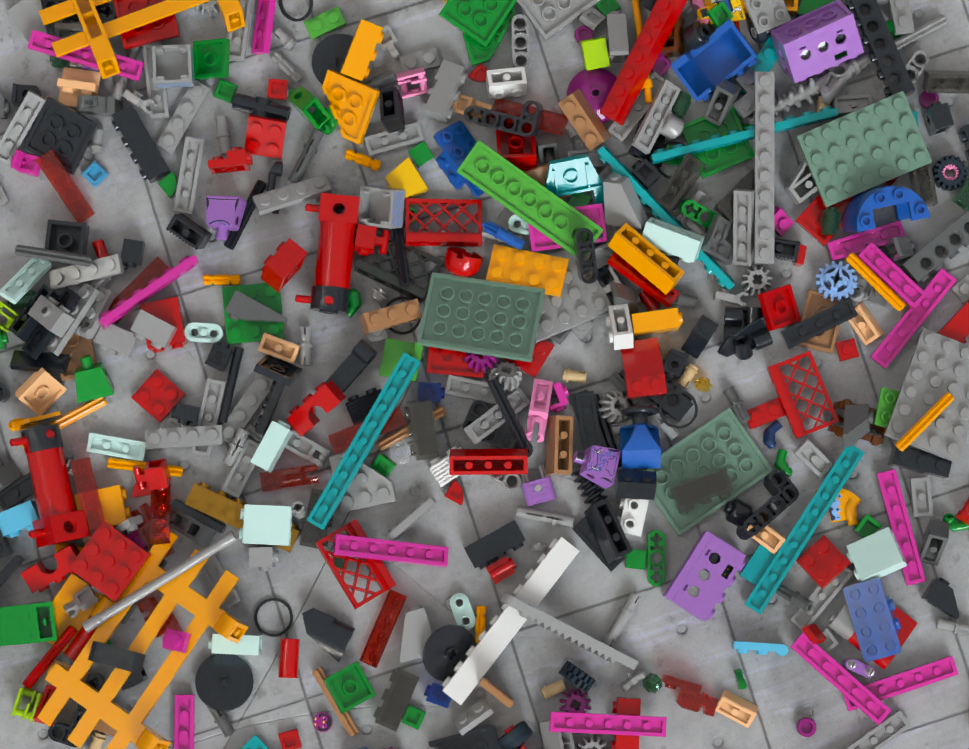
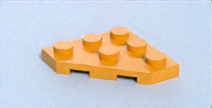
(350, 104)

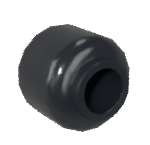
(696, 35)
(737, 511)

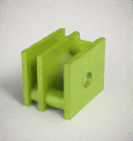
(595, 53)
(14, 315)
(26, 714)

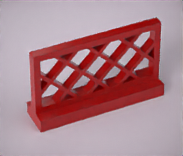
(446, 238)
(786, 396)
(375, 567)

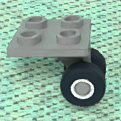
(765, 16)

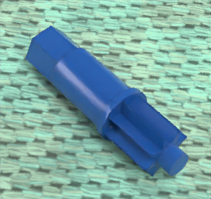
(502, 234)

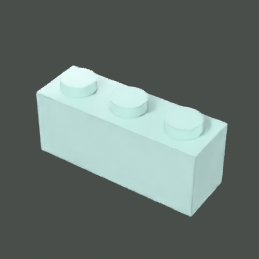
(673, 239)

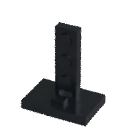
(283, 374)

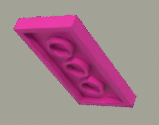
(593, 212)

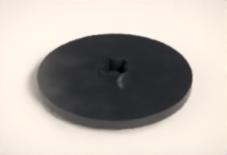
(327, 52)
(442, 642)
(224, 697)

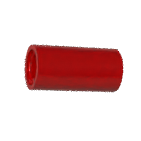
(288, 658)

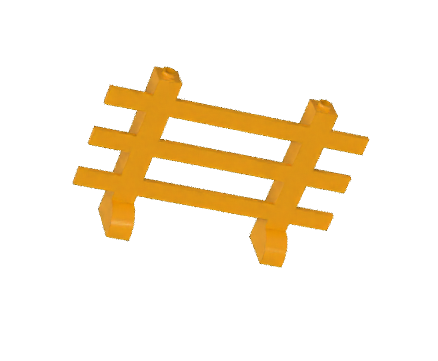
(97, 34)
(100, 704)

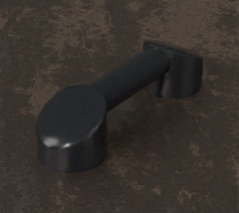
(276, 170)

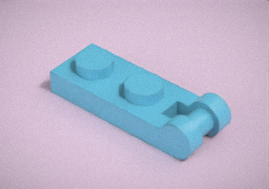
(761, 648)

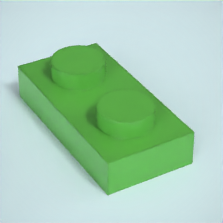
(325, 23)

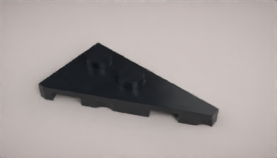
(478, 738)

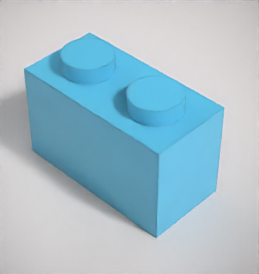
(18, 519)

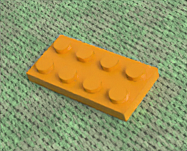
(528, 269)

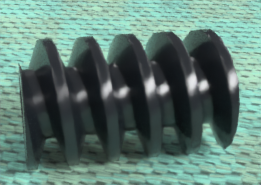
(590, 489)

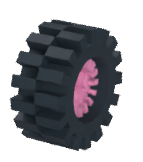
(949, 163)
(577, 676)

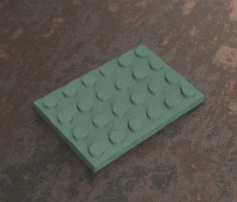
(864, 149)
(481, 317)
(710, 448)

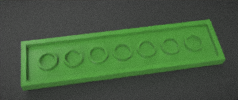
(526, 197)

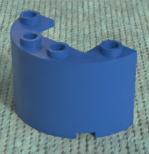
(719, 59)
(859, 213)

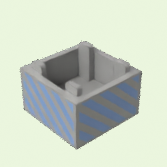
(173, 66)
(381, 206)

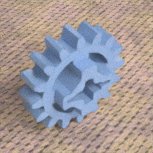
(828, 279)

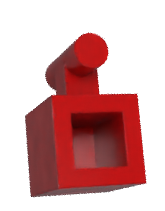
(367, 239)
(155, 473)
(501, 569)

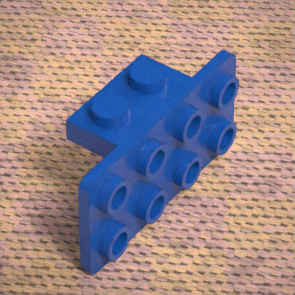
(456, 145)
(873, 619)

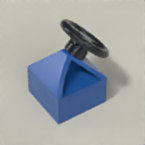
(640, 441)

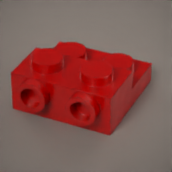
(236, 161)

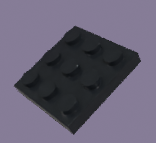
(63, 131)

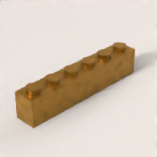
(224, 509)

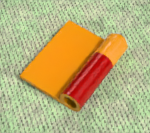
(64, 596)

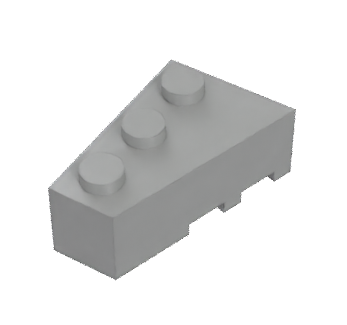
(445, 91)
(801, 184)

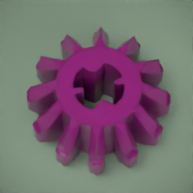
(474, 361)
(578, 698)

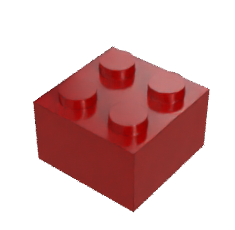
(283, 265)

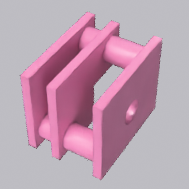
(414, 76)

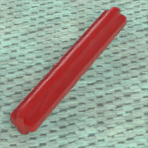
(49, 657)

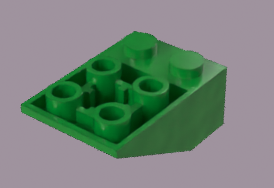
(28, 623)

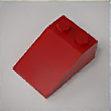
(517, 148)
(643, 369)

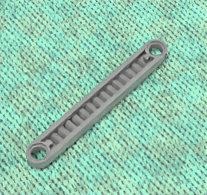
(568, 632)

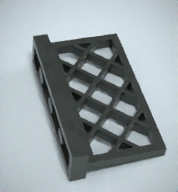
(391, 280)

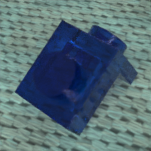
(431, 390)
(436, 695)

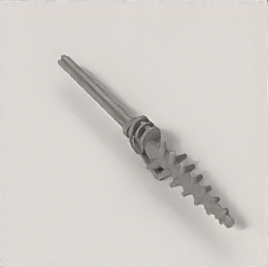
(838, 76)

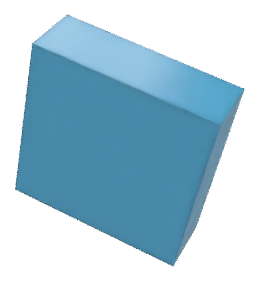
(95, 174)

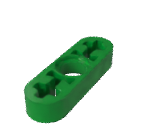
(690, 215)
(649, 563)

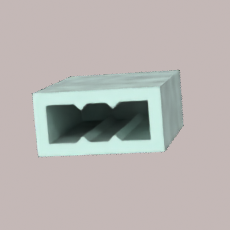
(272, 445)
(266, 525)
(876, 555)
(248, 645)

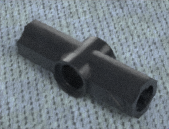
(260, 107)

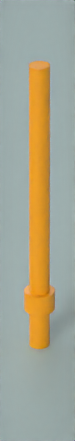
(648, 85)

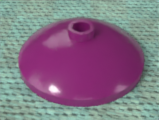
(590, 81)

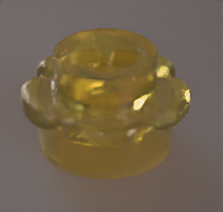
(703, 384)

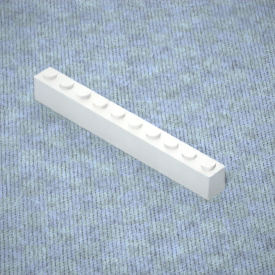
(509, 622)

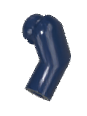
(769, 434)

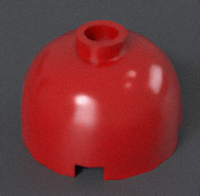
(462, 262)

